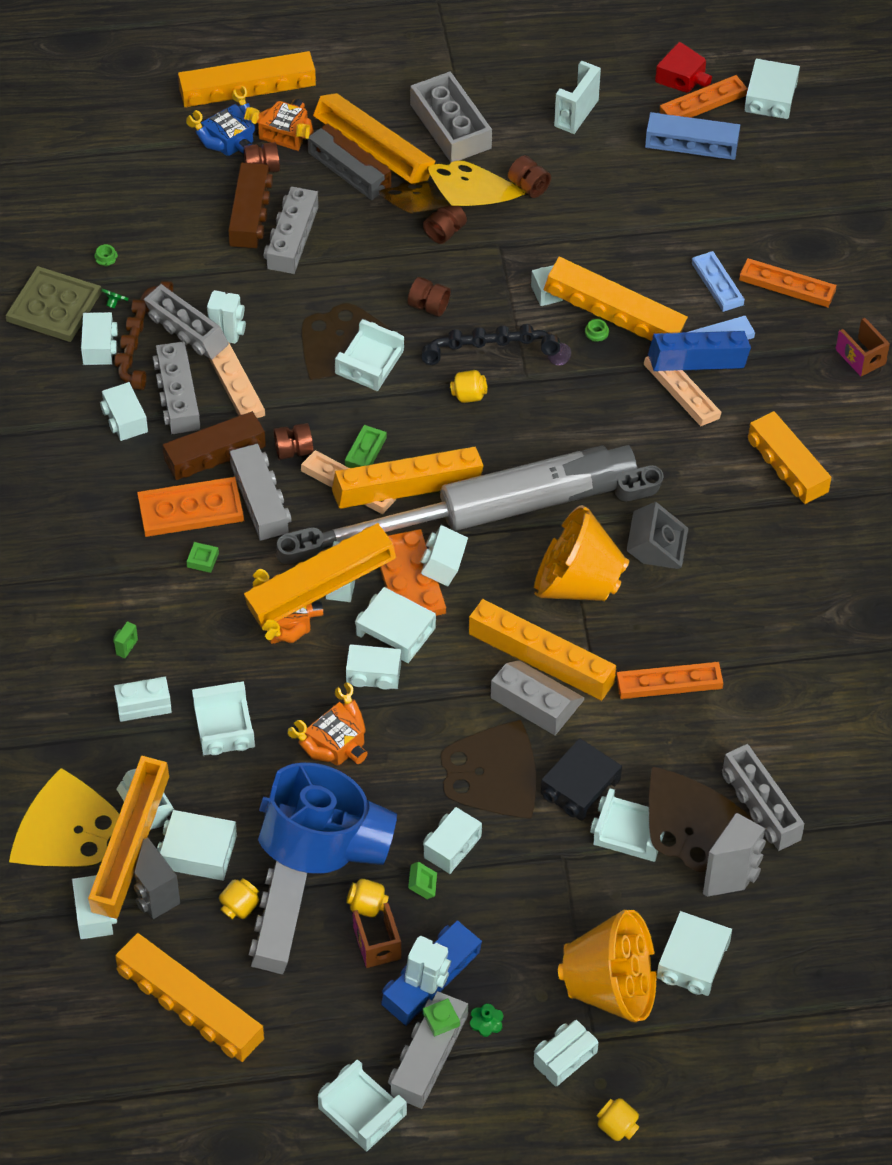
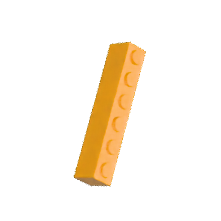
(257, 76)
(374, 138)
(611, 301)
(404, 477)
(320, 575)
(542, 649)
(127, 837)
(189, 998)

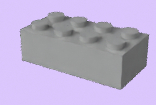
(451, 117)

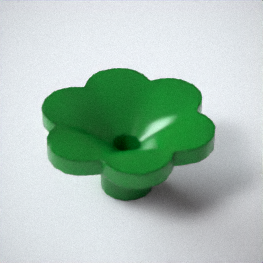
(113, 298)
(486, 1020)

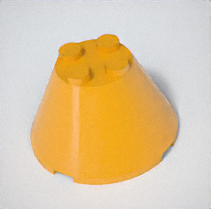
(581, 562)
(612, 967)

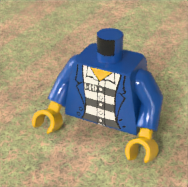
(227, 129)

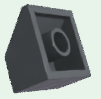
(657, 537)
(155, 882)

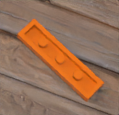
(706, 98)
(787, 282)
(669, 680)

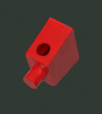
(682, 69)

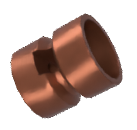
(263, 155)
(529, 176)
(444, 223)
(427, 296)
(293, 441)

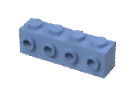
(692, 136)

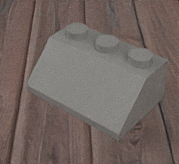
(534, 696)
(735, 857)

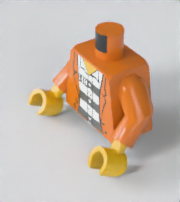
(282, 123)
(292, 626)
(336, 733)

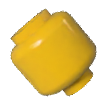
(469, 386)
(367, 897)
(239, 899)
(618, 1119)

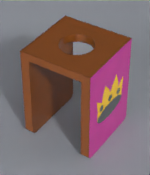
(853, 353)
(369, 952)

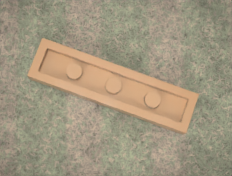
(237, 383)
(687, 394)
(324, 468)

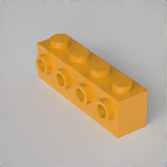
(789, 457)

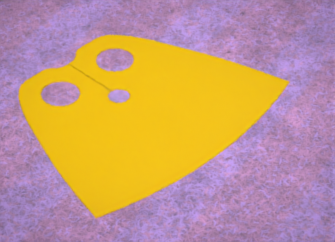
(480, 189)
(48, 826)

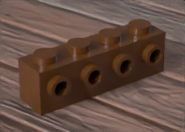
(249, 205)
(212, 445)

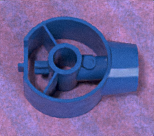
(323, 821)

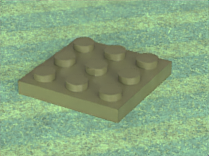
(53, 303)

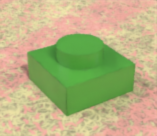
(202, 557)
(125, 639)
(422, 880)
(441, 1017)

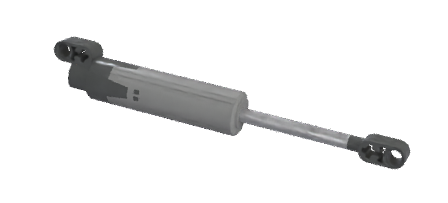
(503, 496)

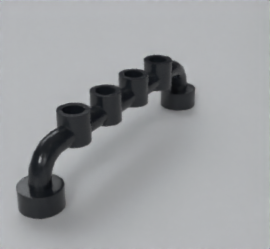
(549, 344)

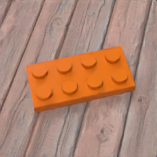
(190, 506)
(405, 576)

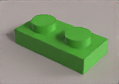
(365, 447)

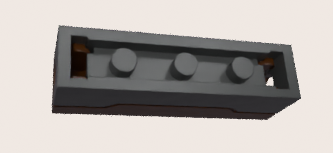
(349, 161)

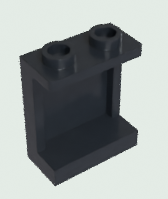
(580, 779)

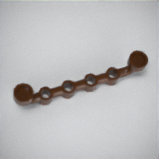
(130, 342)

